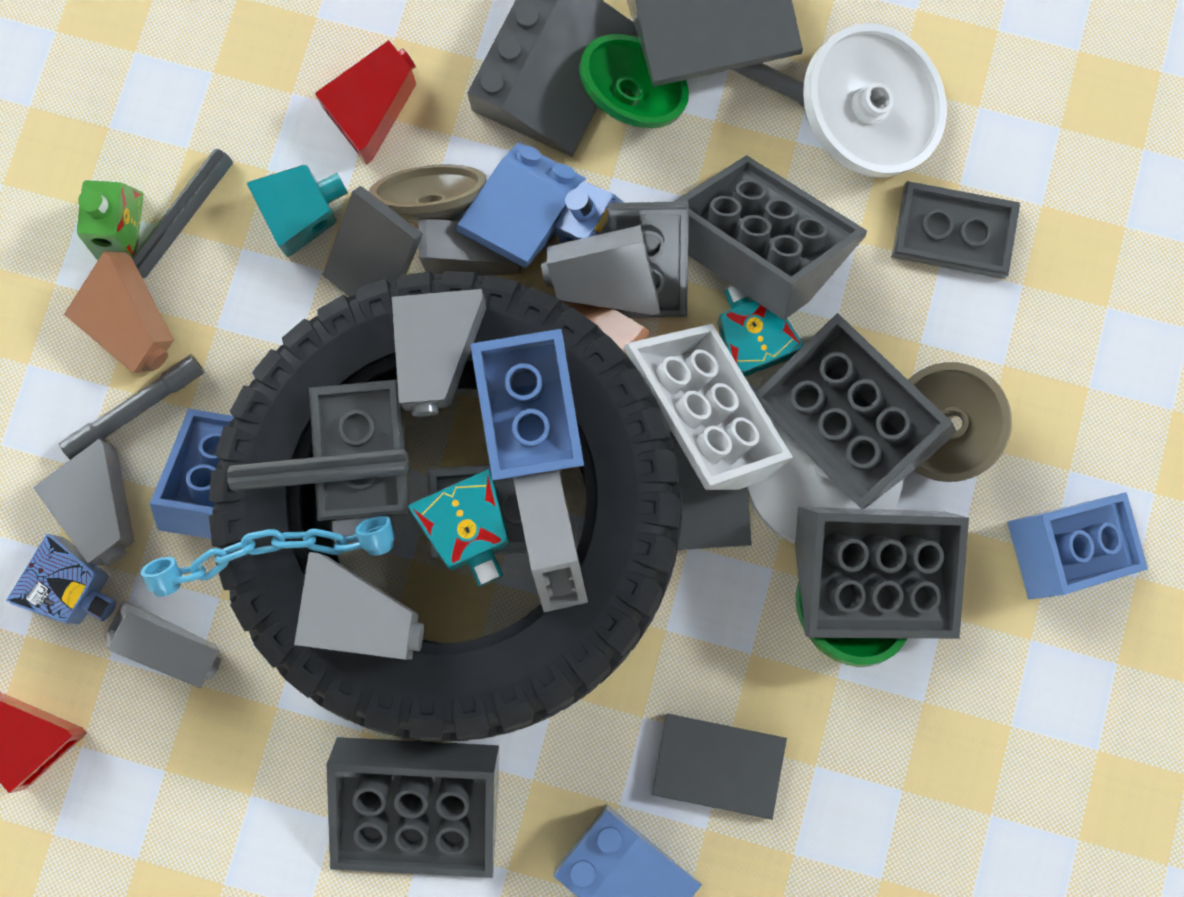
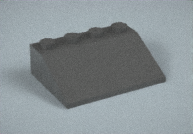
(712, 35)
(533, 69)
(767, 235)
(854, 412)
(881, 572)
(412, 807)

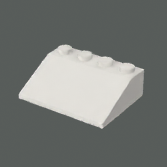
(710, 407)

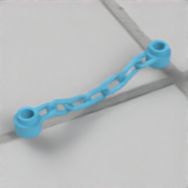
(165, 576)

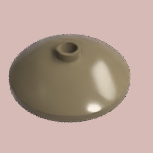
(430, 191)
(985, 418)

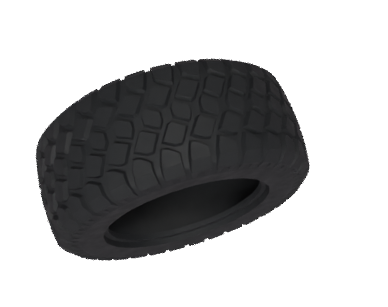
(485, 682)

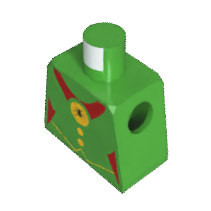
(109, 214)

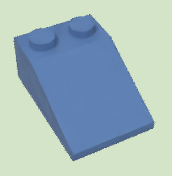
(520, 204)
(527, 404)
(184, 486)
(1077, 546)
(621, 862)

